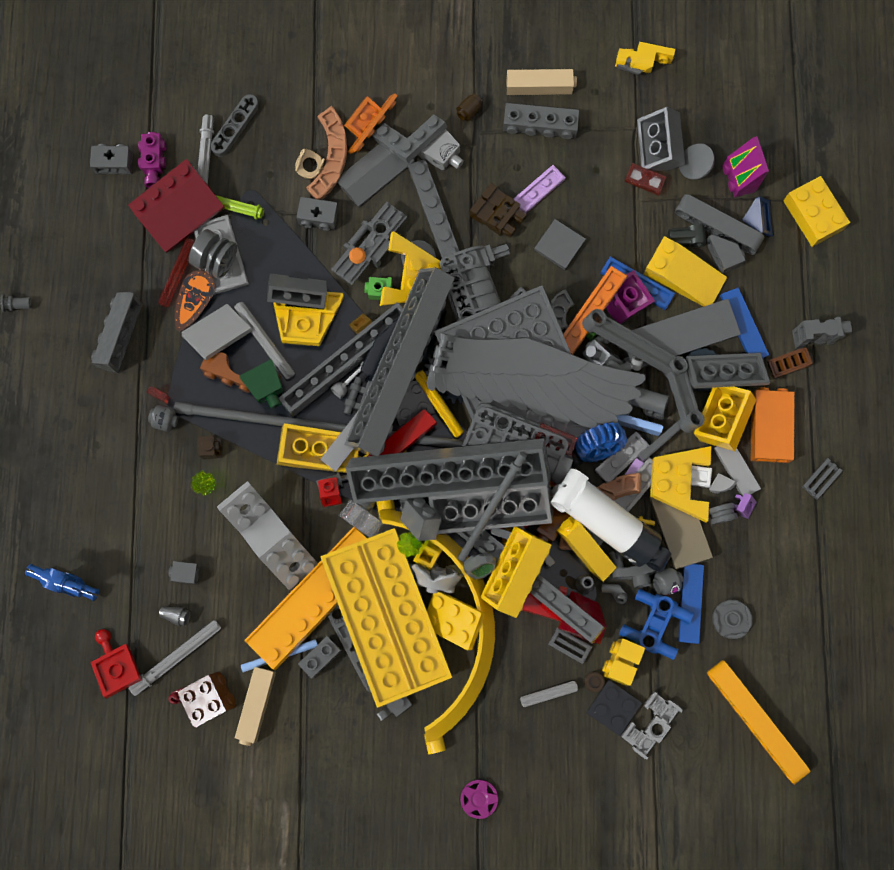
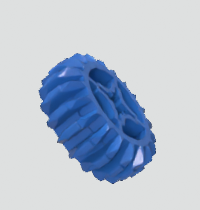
(601, 442)

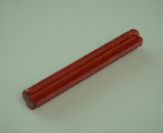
(176, 273)

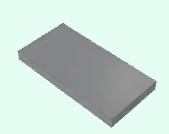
(236, 275)

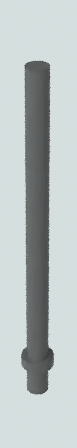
(515, 467)

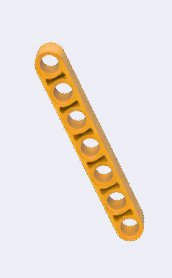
(758, 722)

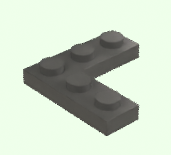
(409, 147)

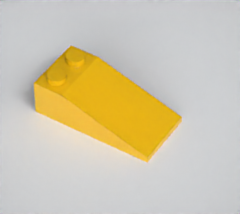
(685, 273)
(305, 447)

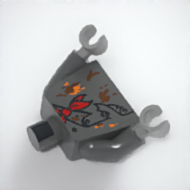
(601, 354)

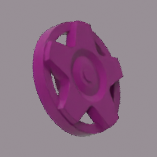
(479, 799)

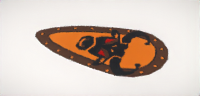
(193, 297)

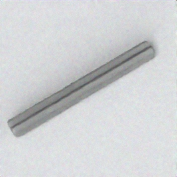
(264, 341)

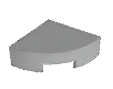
(722, 484)

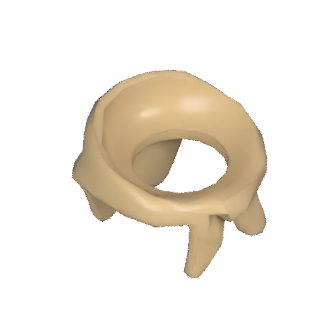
(304, 154)

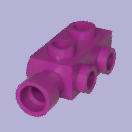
(152, 147)

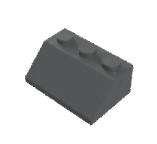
(661, 140)

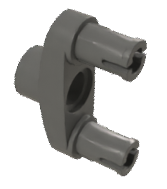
(639, 575)

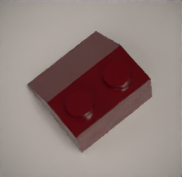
(591, 608)

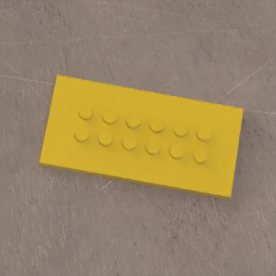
(385, 617)

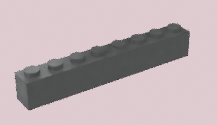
(337, 364)

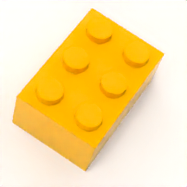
(816, 211)
(725, 417)

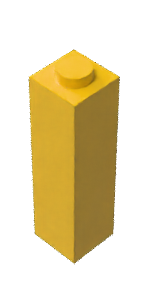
(586, 548)

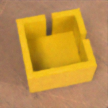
(622, 660)

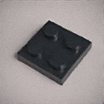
(613, 707)

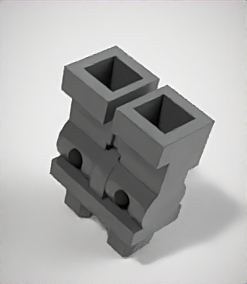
(820, 333)

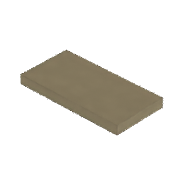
(681, 535)

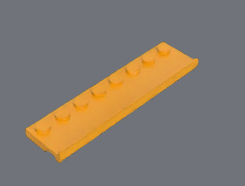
(298, 613)

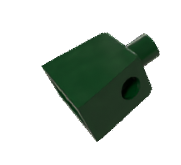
(264, 383)

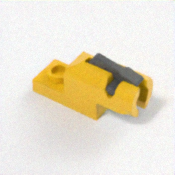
(643, 58)

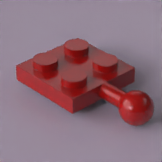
(116, 668)

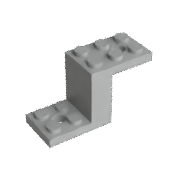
(267, 535)

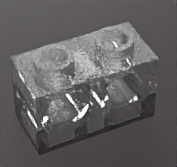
(361, 519)

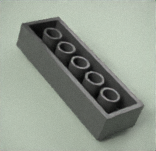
(516, 508)

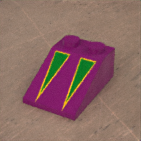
(746, 168)

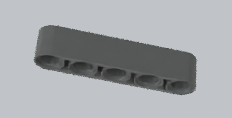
(719, 224)

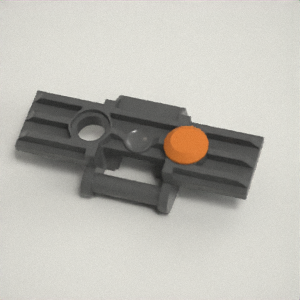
(356, 260)

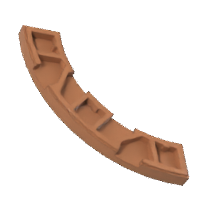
(335, 158)
(615, 489)

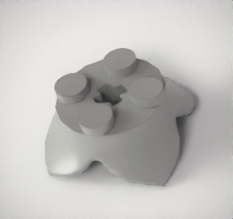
(437, 578)

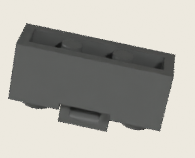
(296, 291)

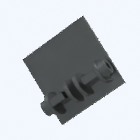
(414, 403)

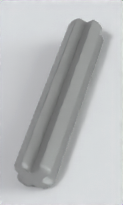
(549, 693)

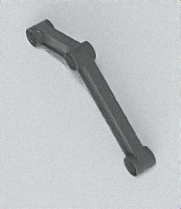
(672, 366)

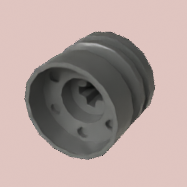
(212, 253)

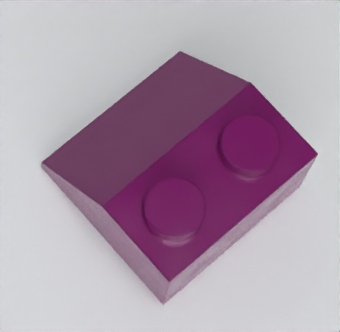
(629, 299)

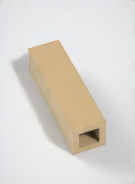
(540, 82)
(255, 706)

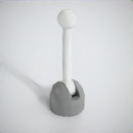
(340, 388)

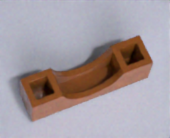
(219, 367)

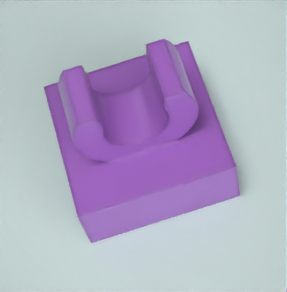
(745, 506)

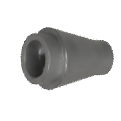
(176, 615)

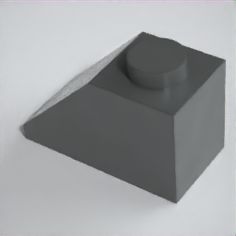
(725, 253)

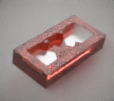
(645, 179)

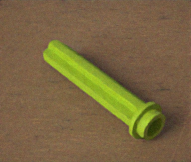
(243, 208)

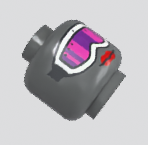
(668, 581)

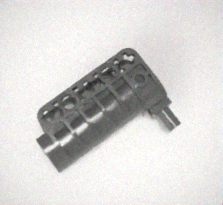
(473, 278)
(486, 431)

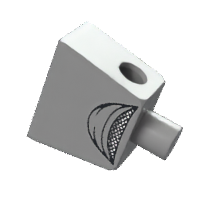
(442, 152)

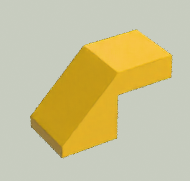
(428, 554)

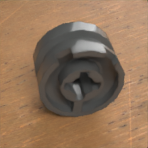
(722, 513)

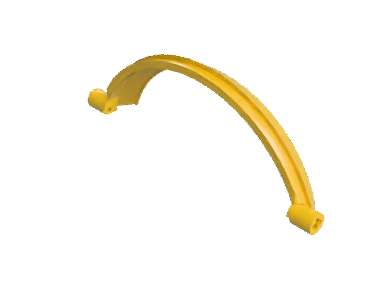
(435, 731)

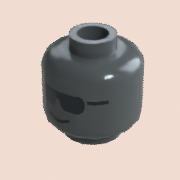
(163, 418)

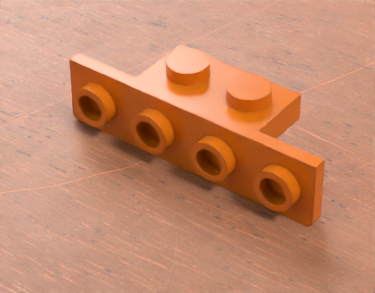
(365, 118)

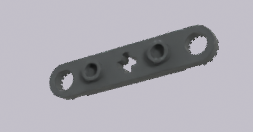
(343, 634)

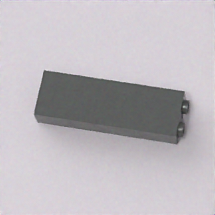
(690, 330)

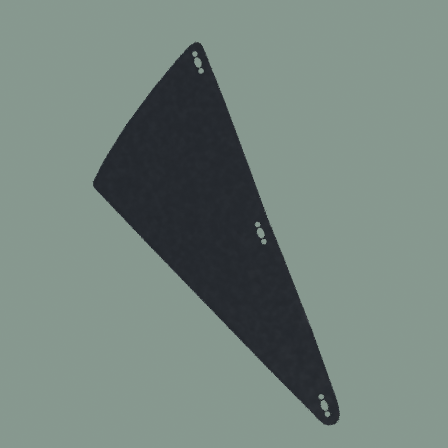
(281, 252)

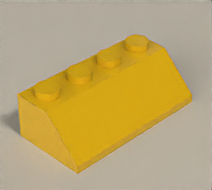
(515, 572)

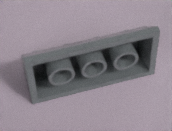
(117, 332)

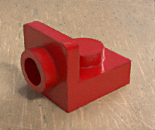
(329, 492)

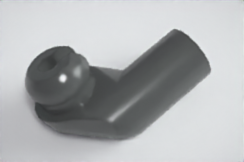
(616, 591)

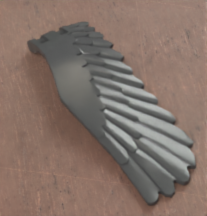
(533, 377)

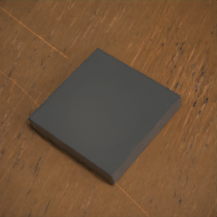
(559, 244)

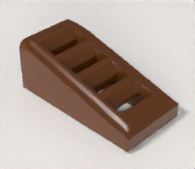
(806, 359)

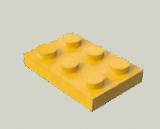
(454, 619)

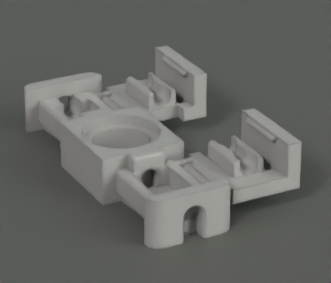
(665, 714)

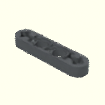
(238, 127)

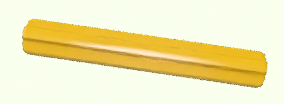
(439, 405)

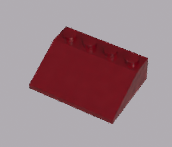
(176, 206)

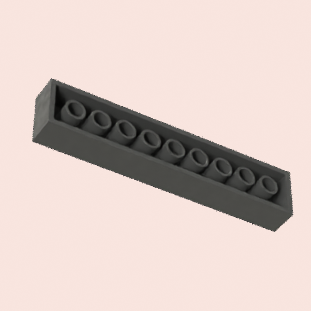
(400, 361)
(446, 471)

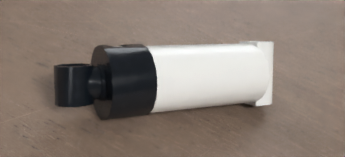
(609, 521)

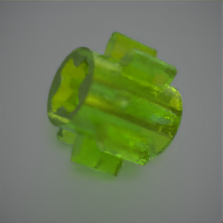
(203, 483)
(408, 544)

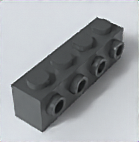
(541, 120)

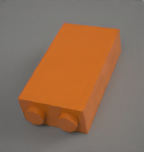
(772, 426)

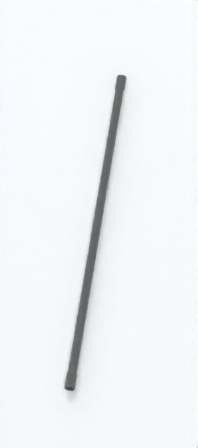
(191, 409)

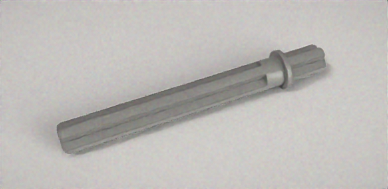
(205, 146)
(175, 657)

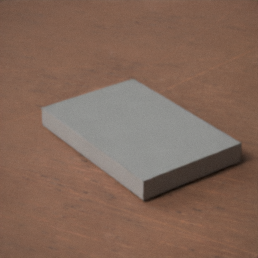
(216, 331)

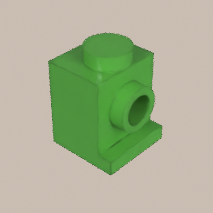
(375, 294)

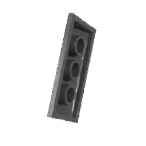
(371, 174)
(727, 370)

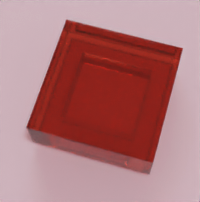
(159, 395)

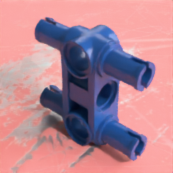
(62, 582)
(656, 623)

